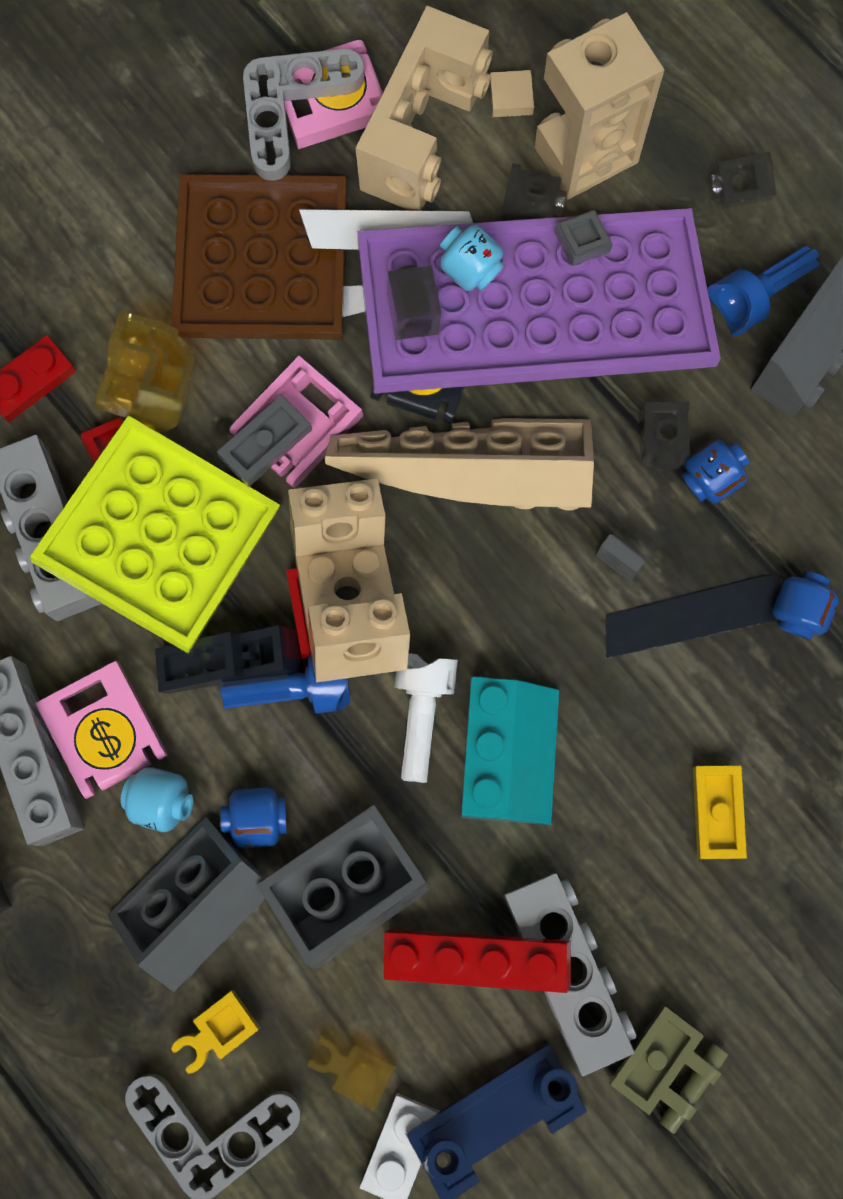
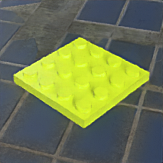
(156, 534)

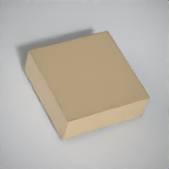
(511, 93)

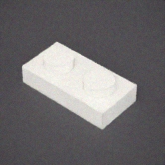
(393, 1160)

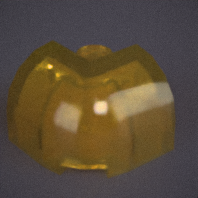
(146, 372)

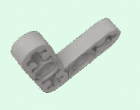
(283, 88)
(199, 1148)

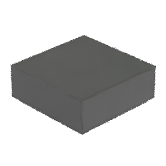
(583, 237)
(620, 557)

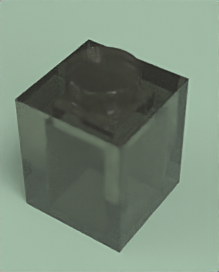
(413, 302)

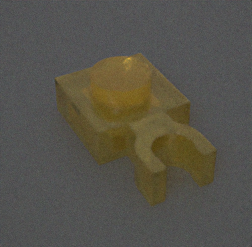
(360, 1075)

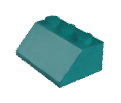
(510, 751)

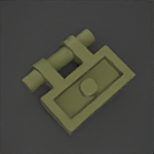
(658, 1059)

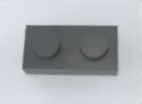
(264, 440)

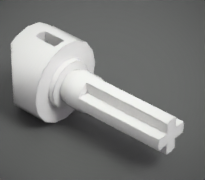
(424, 683)

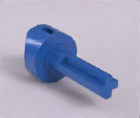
(745, 297)
(326, 695)

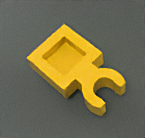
(221, 1029)

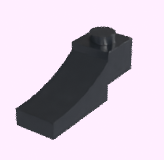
(228, 658)

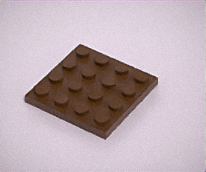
(249, 261)

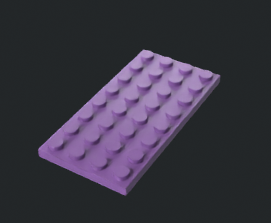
(541, 315)

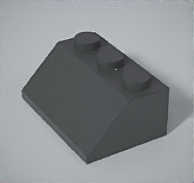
(807, 351)
(343, 888)
(188, 905)

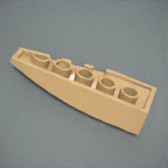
(501, 465)

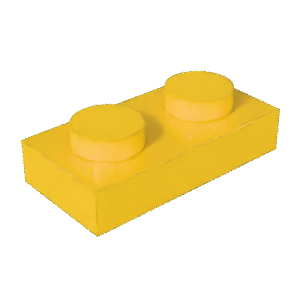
(719, 812)

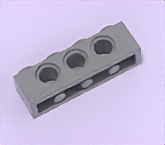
(21, 465)
(32, 762)
(611, 1037)

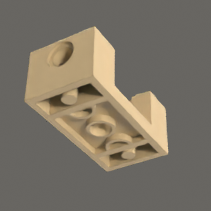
(442, 61)
(603, 104)
(337, 545)

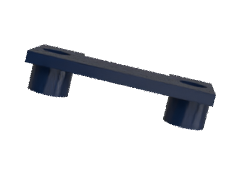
(492, 1118)

